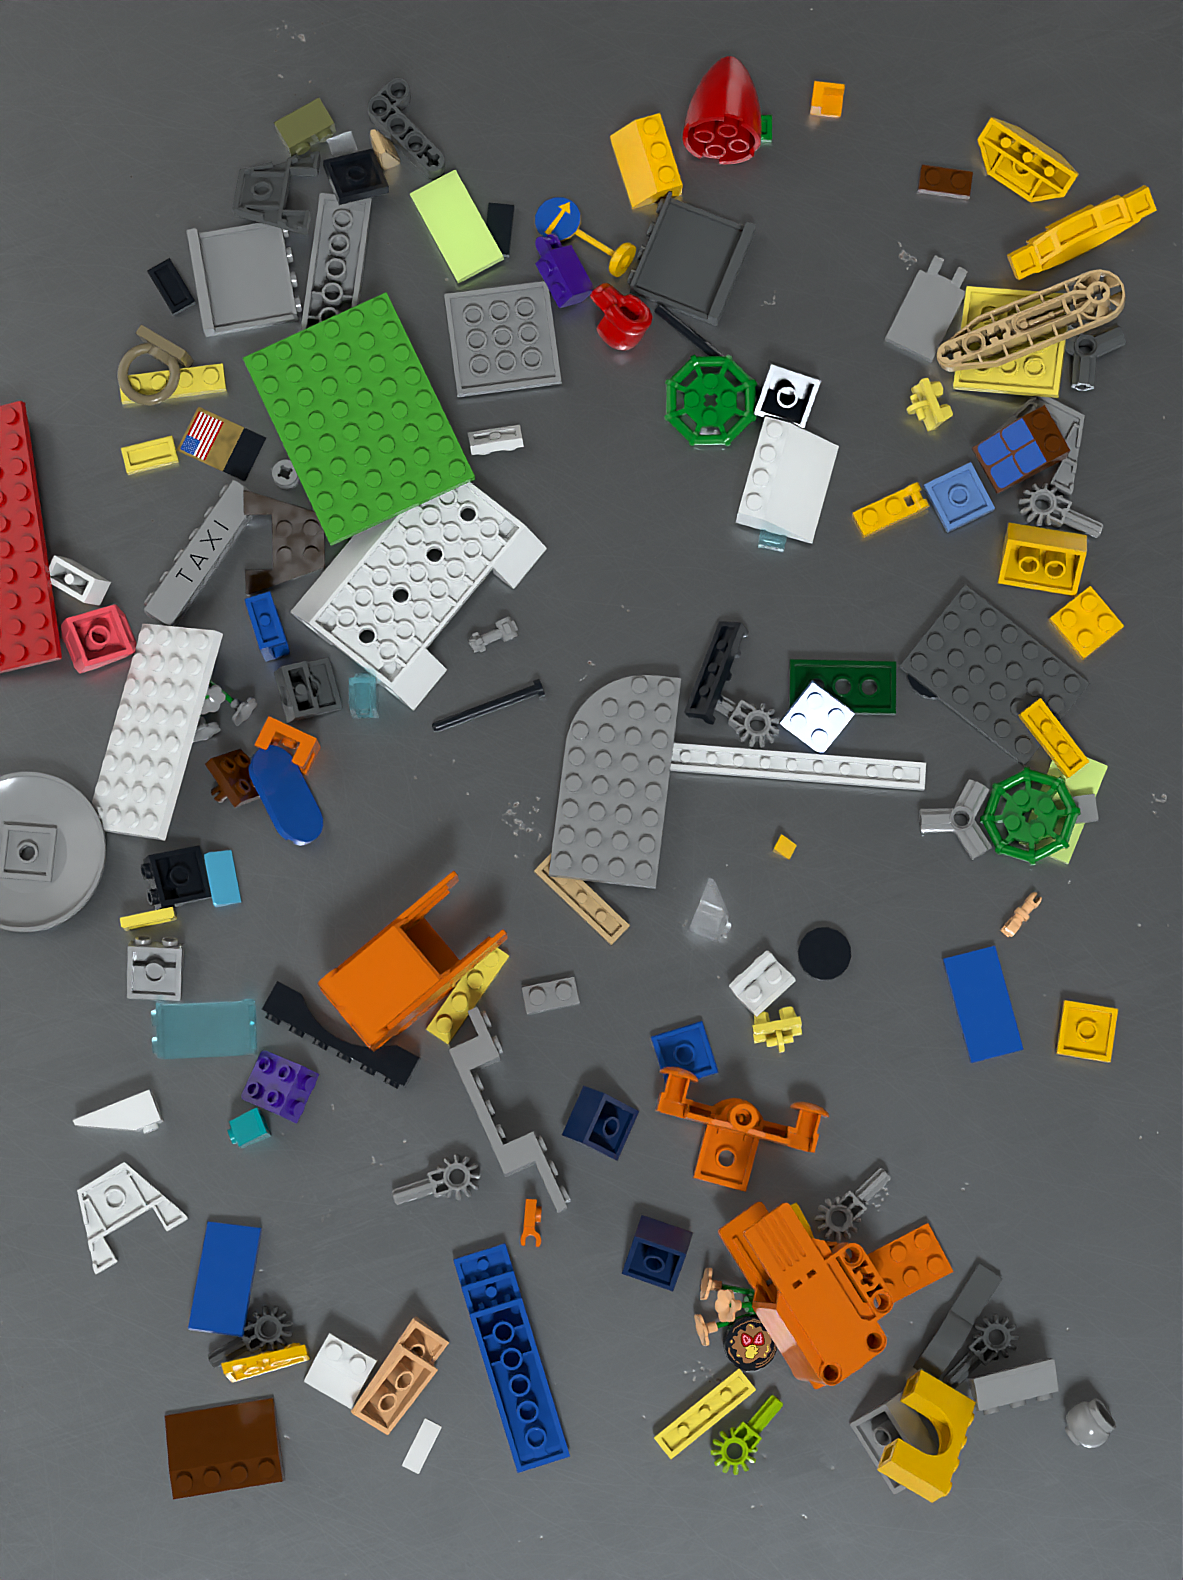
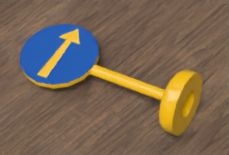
(563, 219)

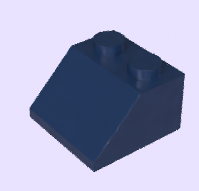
(600, 1122)
(657, 1253)

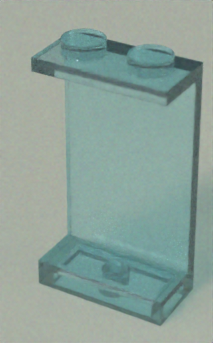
(205, 1030)

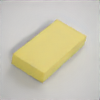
(149, 455)
(148, 918)

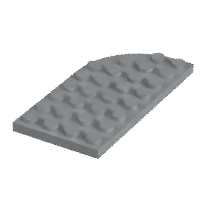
(616, 783)

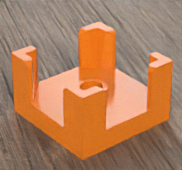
(306, 745)

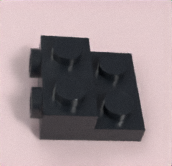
(176, 877)

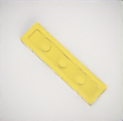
(192, 382)
(466, 996)
(704, 1413)

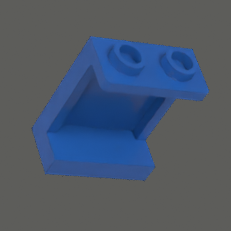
(267, 626)

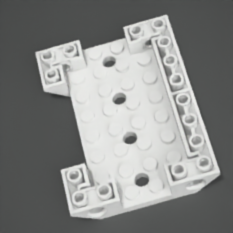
(391, 556)

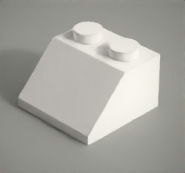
(340, 1370)

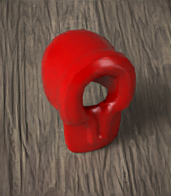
(624, 317)

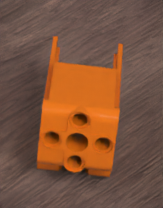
(400, 972)
(818, 1299)

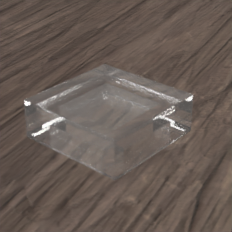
(342, 144)

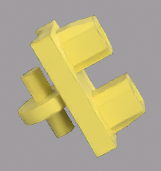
(926, 405)
(777, 1032)

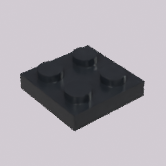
(355, 176)

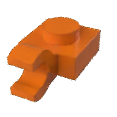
(532, 1215)

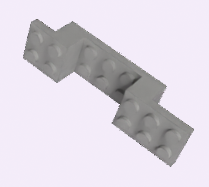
(521, 1152)

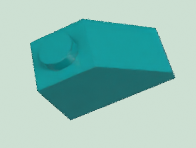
(248, 1128)

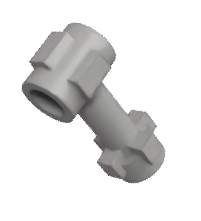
(505, 629)

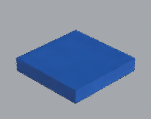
(685, 1049)

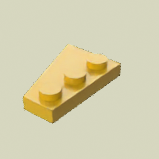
(265, 1362)

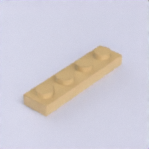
(585, 904)

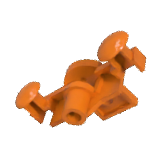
(728, 1133)

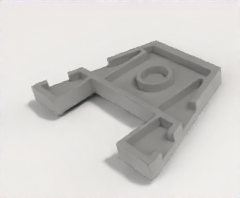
(1070, 426)

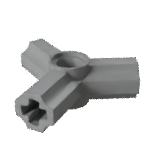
(943, 819)

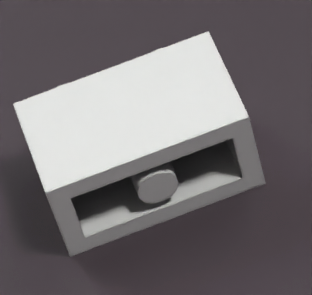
(78, 580)

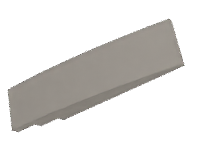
(336, 259)

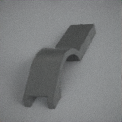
(958, 1321)

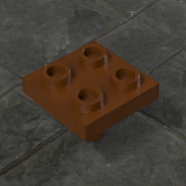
(232, 778)

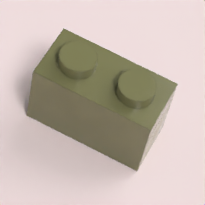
(305, 127)

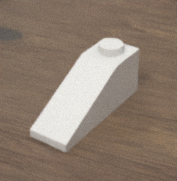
(130, 1114)

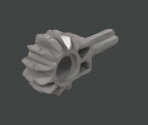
(1057, 512)
(743, 714)
(439, 1182)
(851, 1206)

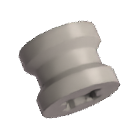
(288, 479)

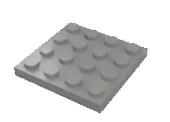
(502, 339)

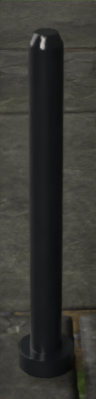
(490, 706)

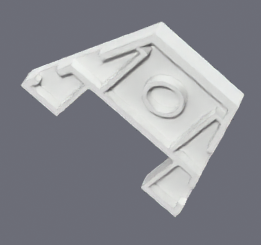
(115, 1201)

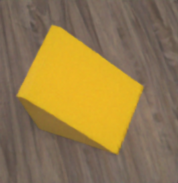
(784, 847)

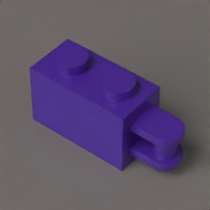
(562, 271)

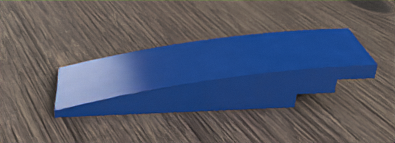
(511, 1358)

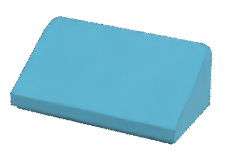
(222, 878)

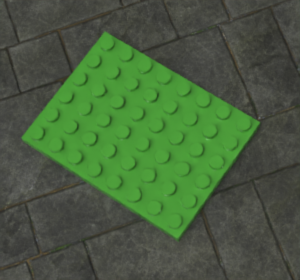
(359, 418)

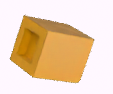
(827, 99)

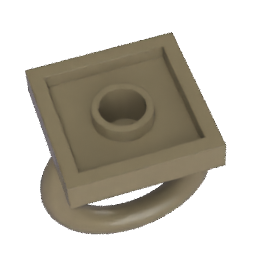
(164, 352)

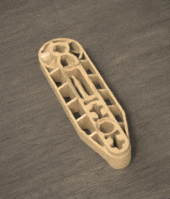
(1017, 331)

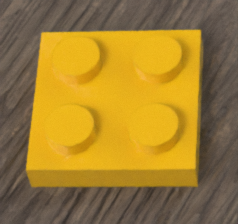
(1086, 623)
(1086, 1031)

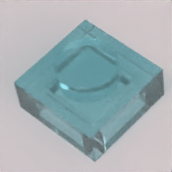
(771, 541)

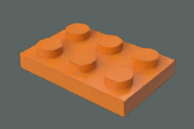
(910, 1262)

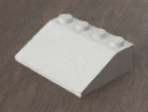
(787, 481)

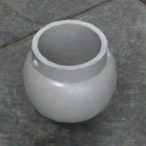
(1089, 1423)

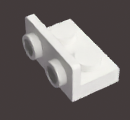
(761, 983)

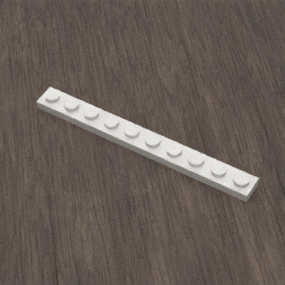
(798, 766)

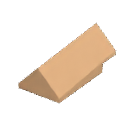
(401, 1377)

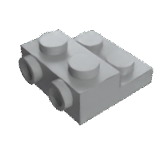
(155, 969)

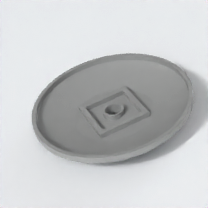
(67, 846)

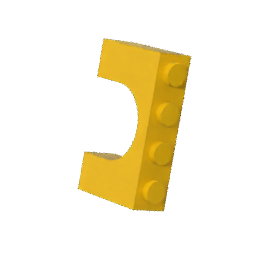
(951, 1416)

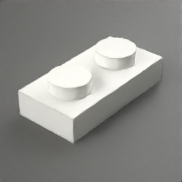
(495, 439)

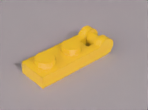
(889, 510)

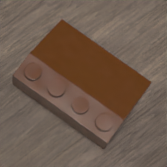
(223, 1448)

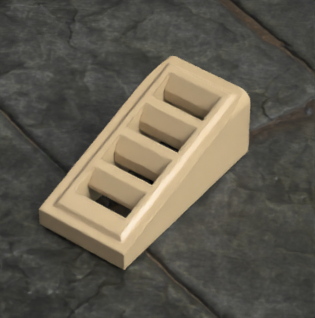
(384, 150)

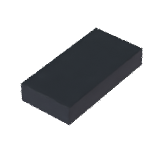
(500, 225)
(171, 287)

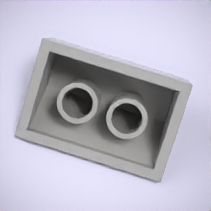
(1014, 1385)
(887, 1423)

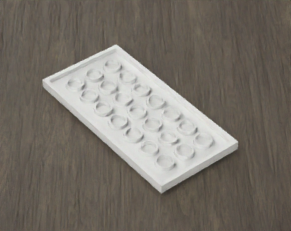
(154, 729)

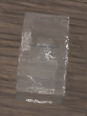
(711, 915)

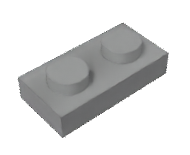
(550, 995)

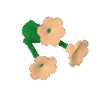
(725, 1305)

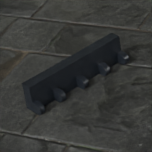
(715, 671)

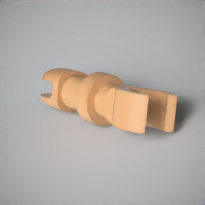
(1021, 915)

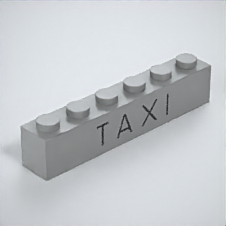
(200, 558)

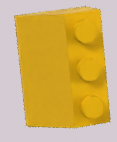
(646, 161)
(1042, 559)

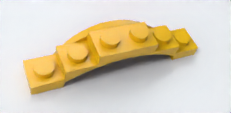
(1081, 232)

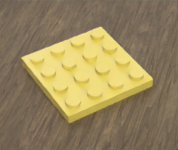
(1030, 375)

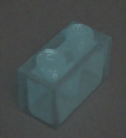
(363, 696)

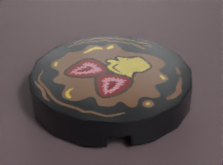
(748, 1344)

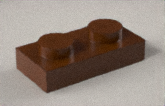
(945, 182)

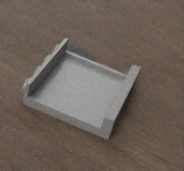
(243, 278)

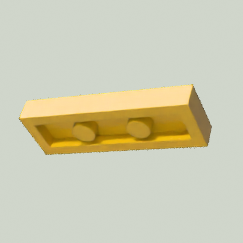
(1053, 738)

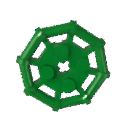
(710, 385)
(1022, 802)

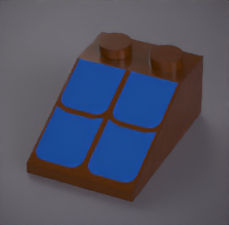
(1021, 449)

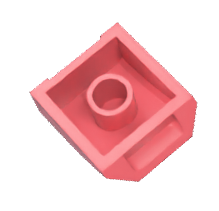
(98, 638)

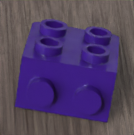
(279, 1086)

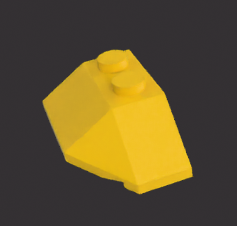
(1024, 162)

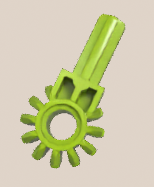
(746, 1436)

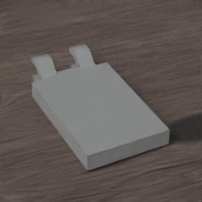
(927, 311)

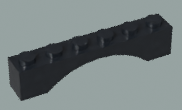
(390, 1061)

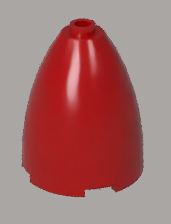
(723, 108)

